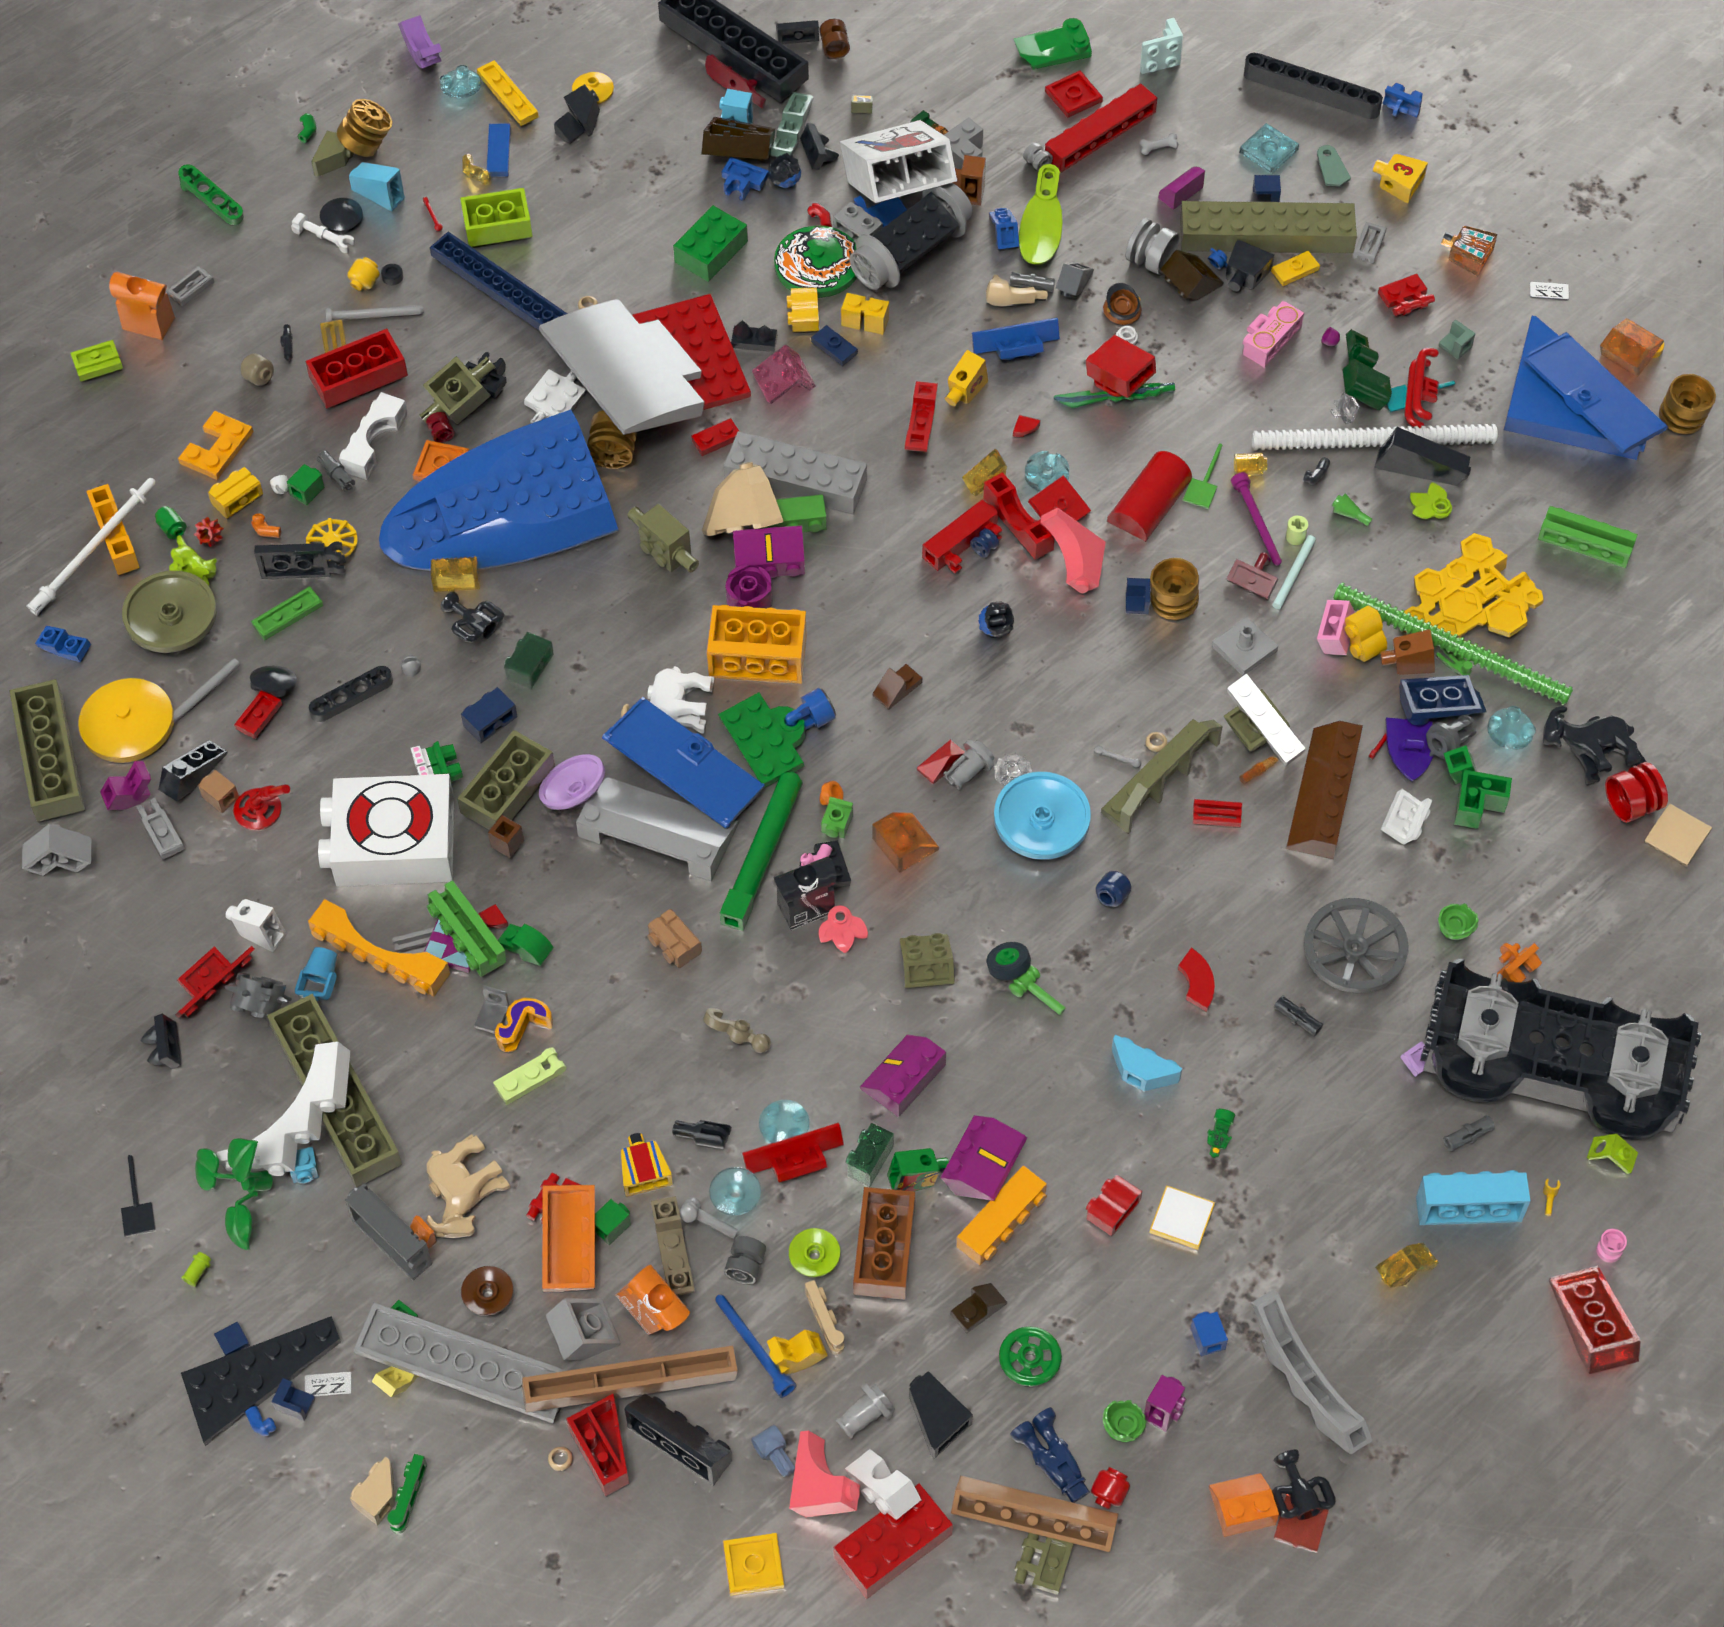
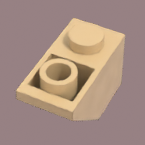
(376, 1494)

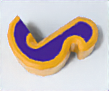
(518, 1017)

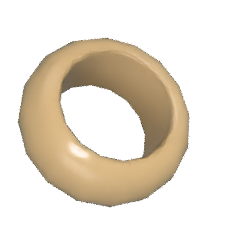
(585, 299)
(1158, 735)
(560, 1450)

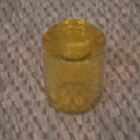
(1250, 463)

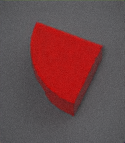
(1025, 426)
(493, 917)

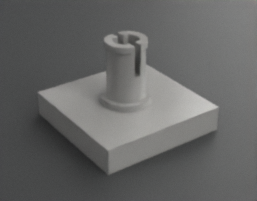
(1244, 646)

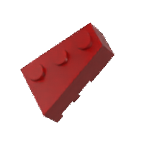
(600, 1442)

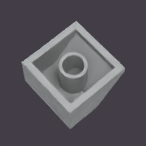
(582, 1328)

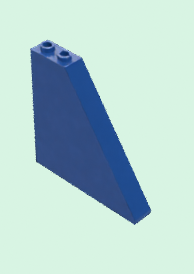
(1542, 412)

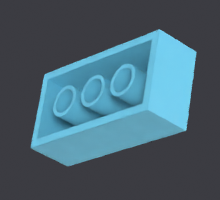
(1472, 1198)

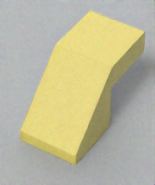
(394, 1380)

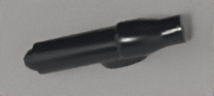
(286, 342)

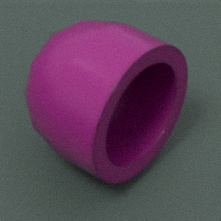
(1331, 337)

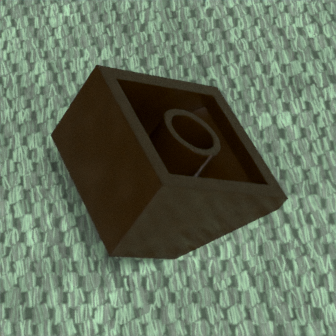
(1190, 275)

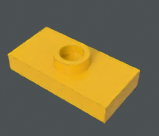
(1295, 268)

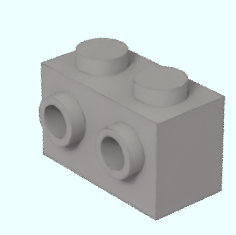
(856, 222)

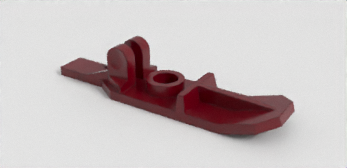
(727, 77)

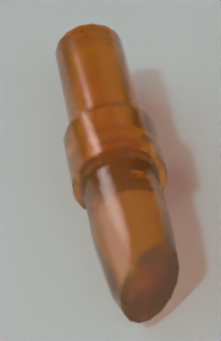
(1257, 769)

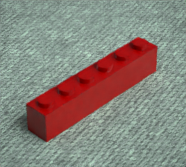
(1101, 127)

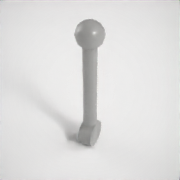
(1098, 751)

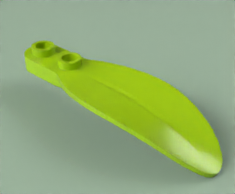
(1042, 219)

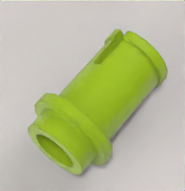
(196, 1268)

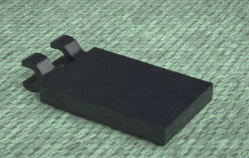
(299, 560)

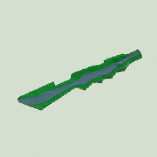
(1085, 397)

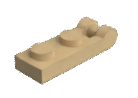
(825, 1318)

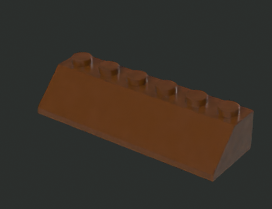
(1324, 789)

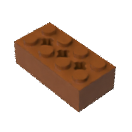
(871, 1253)

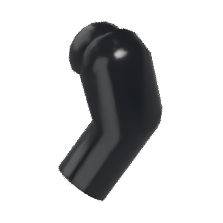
(1321, 469)

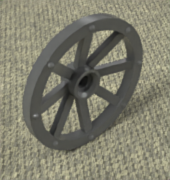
(1358, 942)

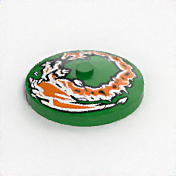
(816, 259)

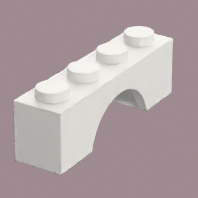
(384, 415)
(1266, 719)

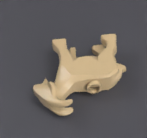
(459, 1188)

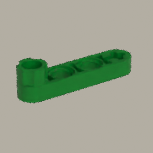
(188, 173)

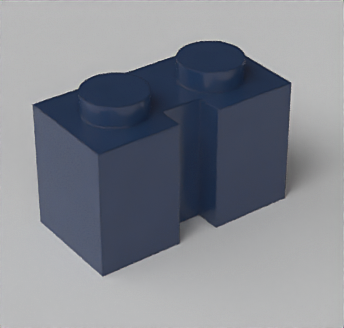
(488, 714)

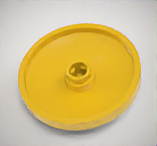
(126, 720)

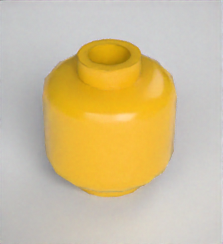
(363, 274)

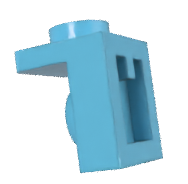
(305, 1166)

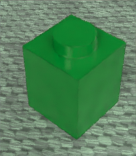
(305, 484)
(1457, 761)
(611, 1221)

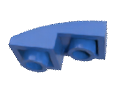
(62, 644)

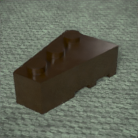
(737, 139)

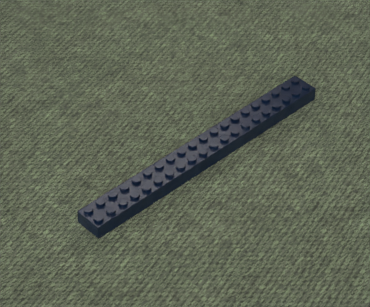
(494, 281)

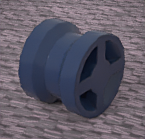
(984, 543)

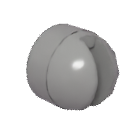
(410, 665)

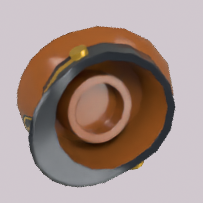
(1122, 304)

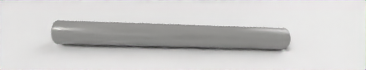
(205, 689)

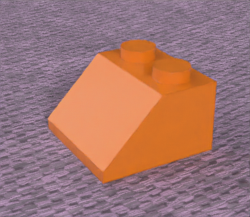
(1244, 1504)

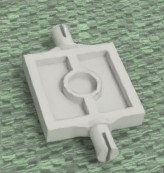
(554, 395)

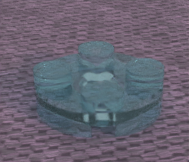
(1042, 460)

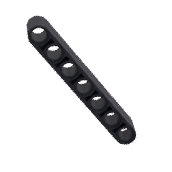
(1313, 85)

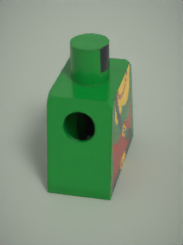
(915, 1169)

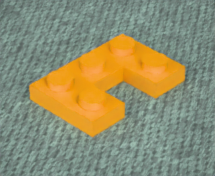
(231, 438)

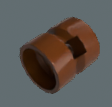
(834, 38)

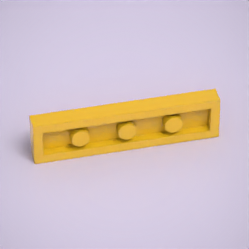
(507, 93)

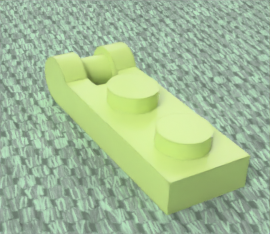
(529, 1076)

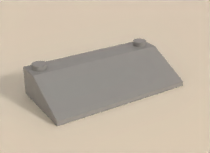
(655, 824)

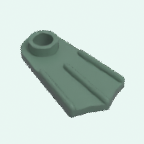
(1332, 167)

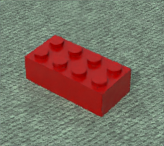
(356, 368)
(890, 1546)

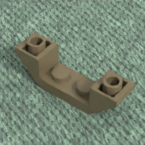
(672, 1245)

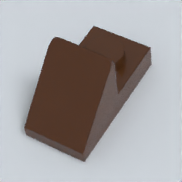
(896, 685)

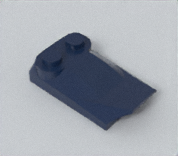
(1439, 698)

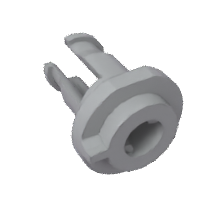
(970, 763)
(866, 1410)

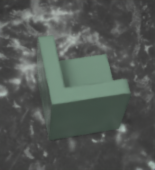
(1458, 340)

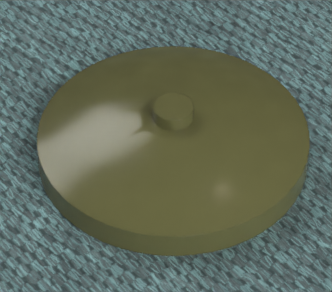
(169, 611)

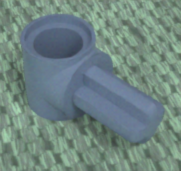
(771, 1446)

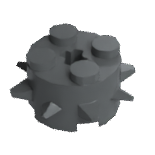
(257, 995)

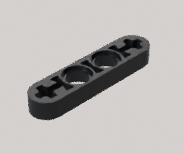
(353, 696)

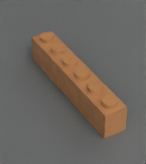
(1034, 1513)

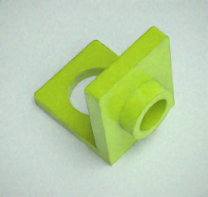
(1616, 1150)

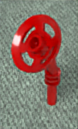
(258, 804)

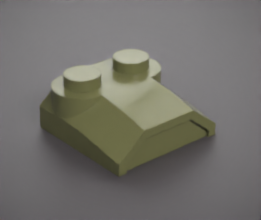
(1246, 729)

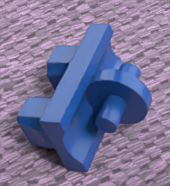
(1401, 101)

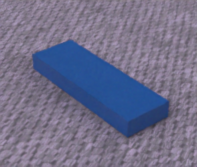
(498, 150)

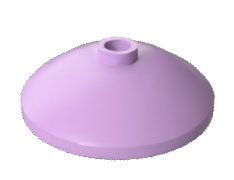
(572, 782)

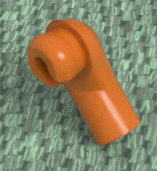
(262, 527)

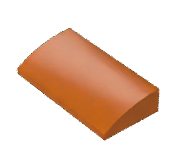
(568, 1238)

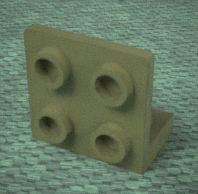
(927, 960)

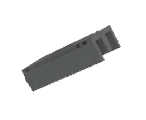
(388, 1231)

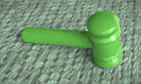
(1027, 982)

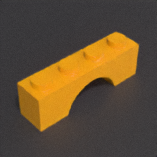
(118, 540)

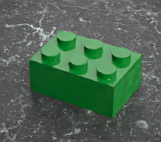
(710, 243)

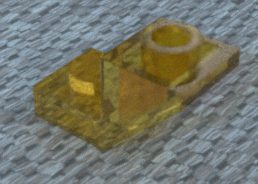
(1404, 1264)

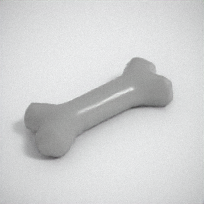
(1170, 141)

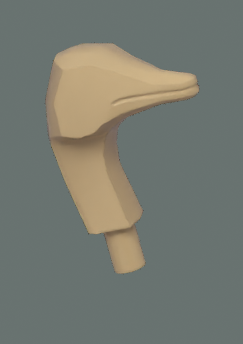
(1001, 294)

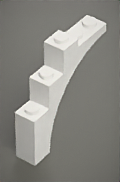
(322, 1092)

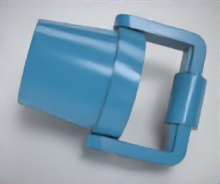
(320, 970)

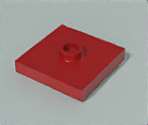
(1060, 495)

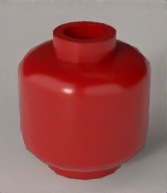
(1110, 1488)

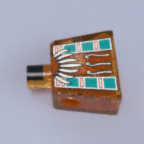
(1470, 248)

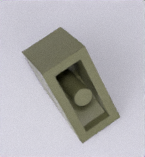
(330, 155)

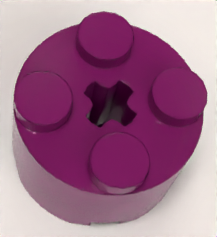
(749, 587)

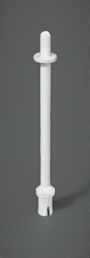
(49, 592)

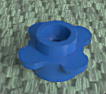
(1217, 259)

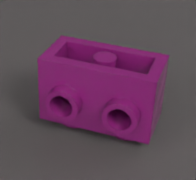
(1165, 1403)

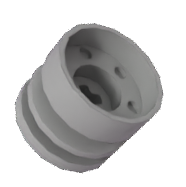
(1151, 245)

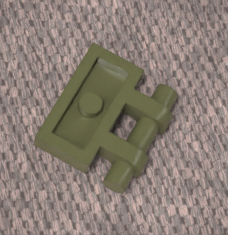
(1052, 1564)

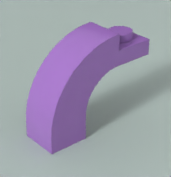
(419, 43)

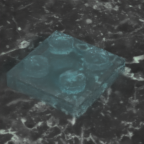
(1269, 148)

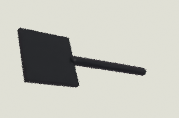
(140, 1217)

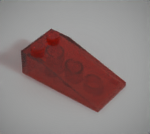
(1595, 1320)

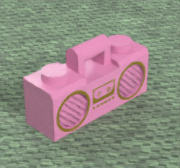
(1277, 329)

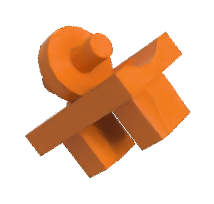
(1527, 957)

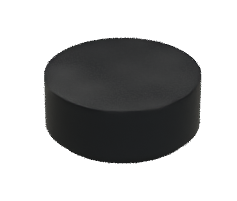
(392, 274)

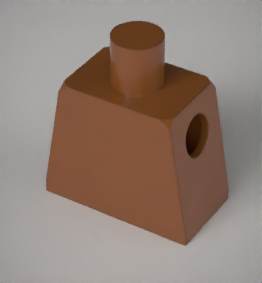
(1411, 654)

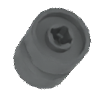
(746, 1256)

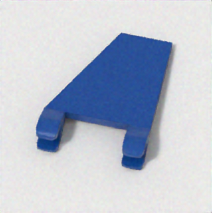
(884, 211)

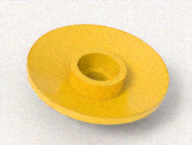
(598, 82)

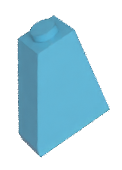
(378, 184)

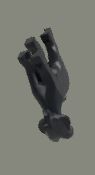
(1593, 741)

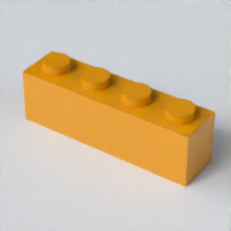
(1000, 1217)

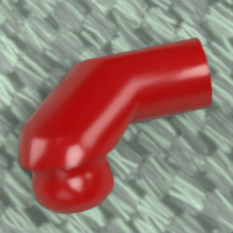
(818, 210)

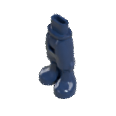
(1055, 1461)

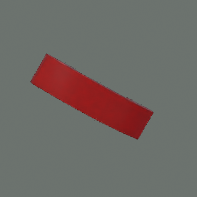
(921, 416)

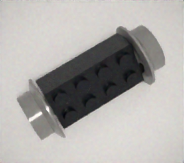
(911, 236)

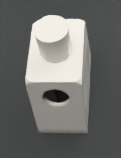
(257, 923)

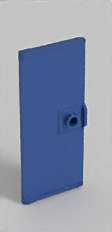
(1595, 393)
(684, 762)

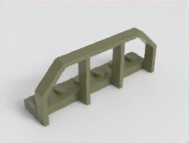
(1152, 777)

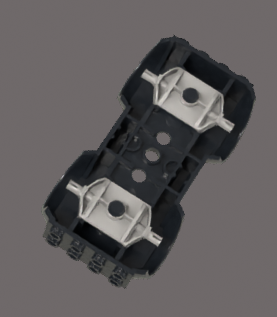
(1628, 1085)

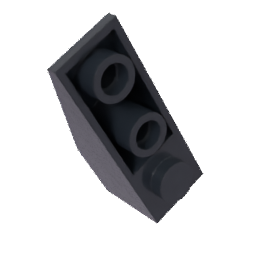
(187, 771)

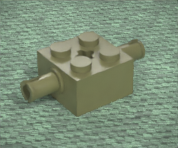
(457, 389)
(664, 538)

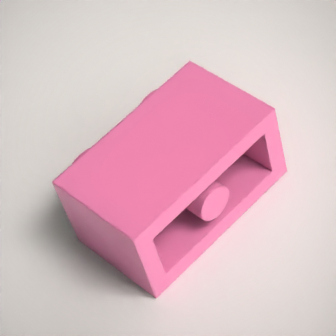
(1332, 632)

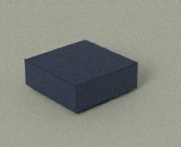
(231, 1339)

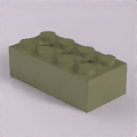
(506, 780)

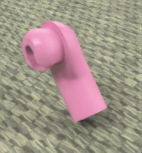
(824, 851)

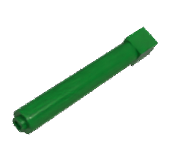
(740, 898)

